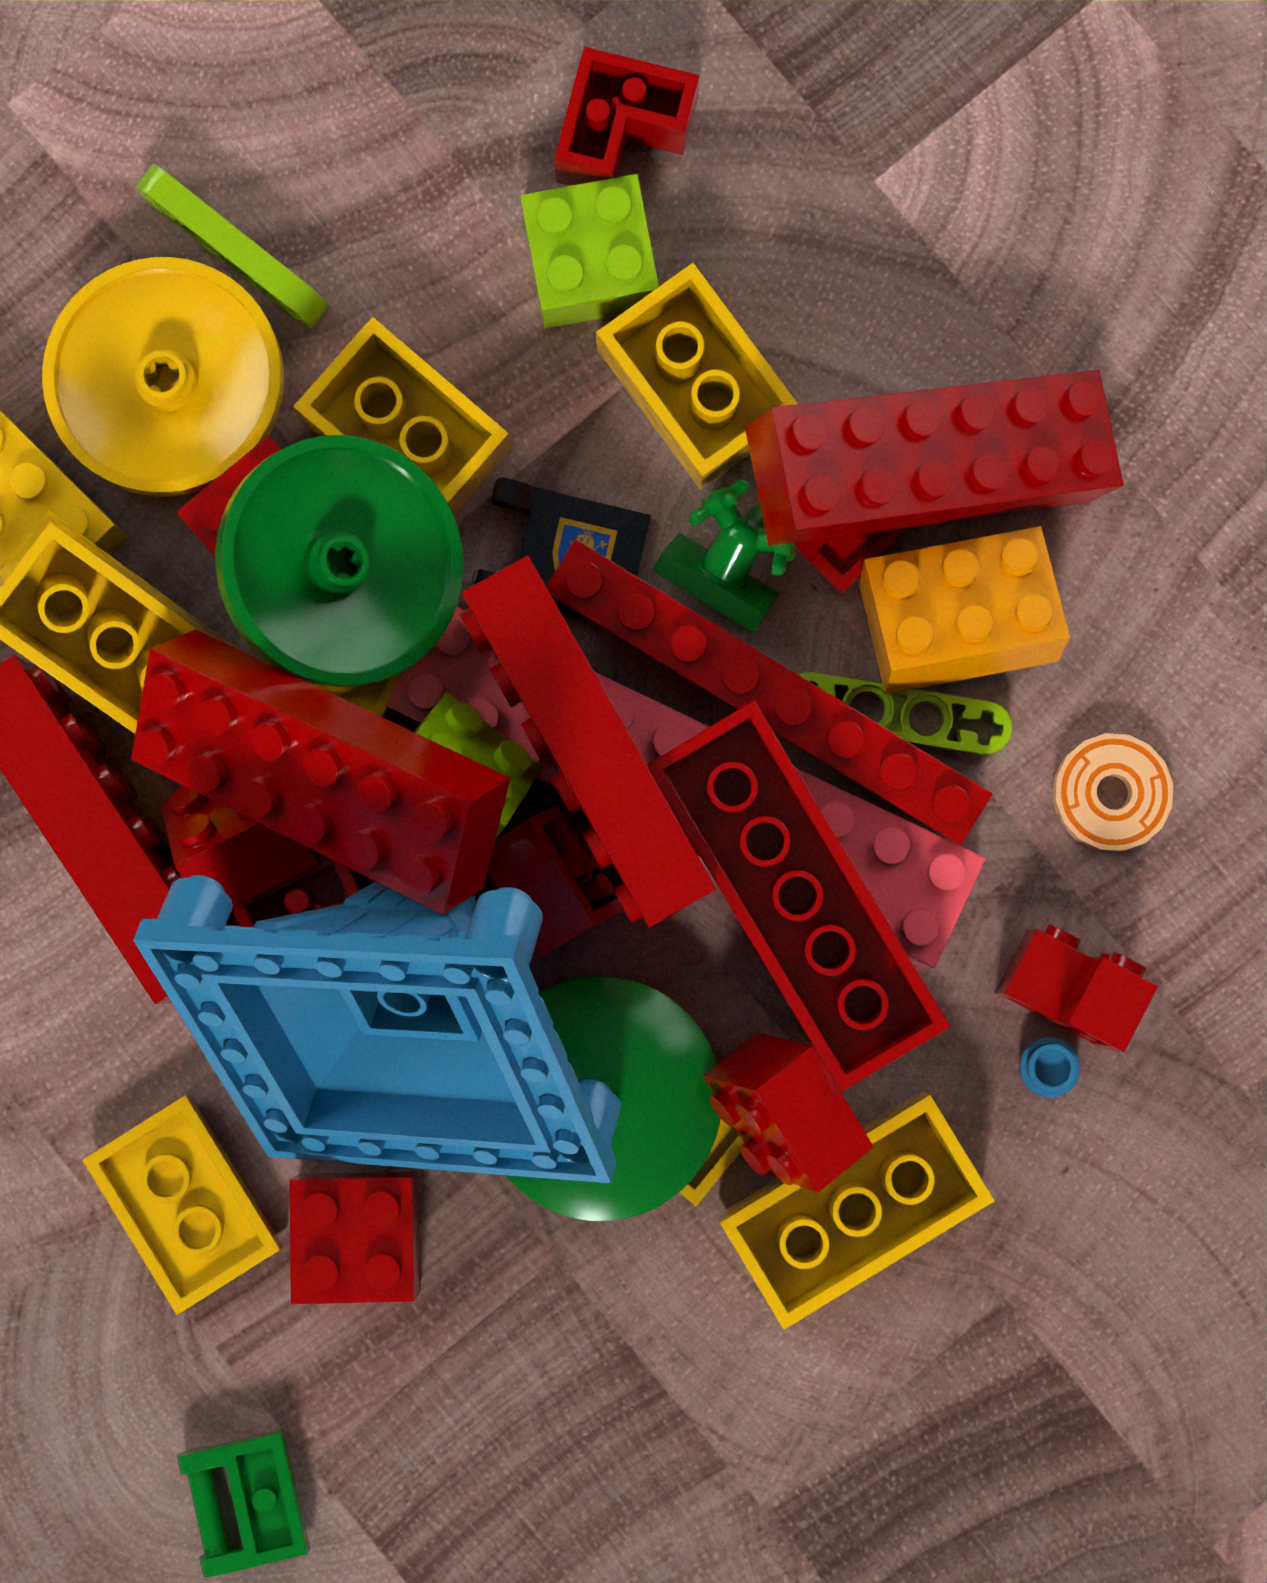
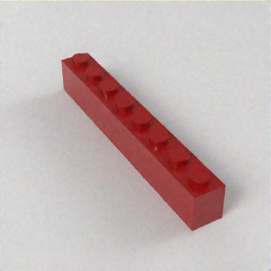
(787, 700)

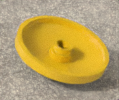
(162, 375)

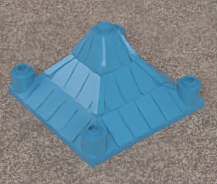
(384, 1032)

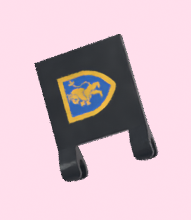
(559, 520)

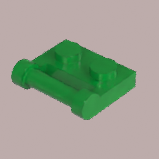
(262, 1498)

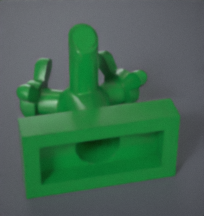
(721, 572)

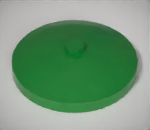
(339, 561)
(655, 1066)

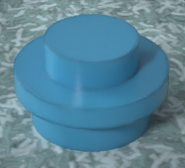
(1049, 1067)

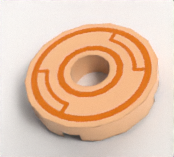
(1147, 787)

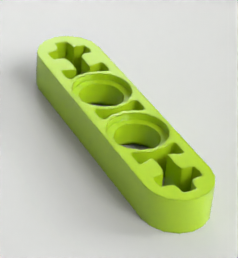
(231, 246)
(898, 706)

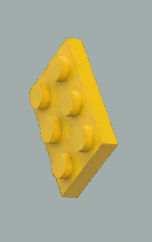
(182, 1203)

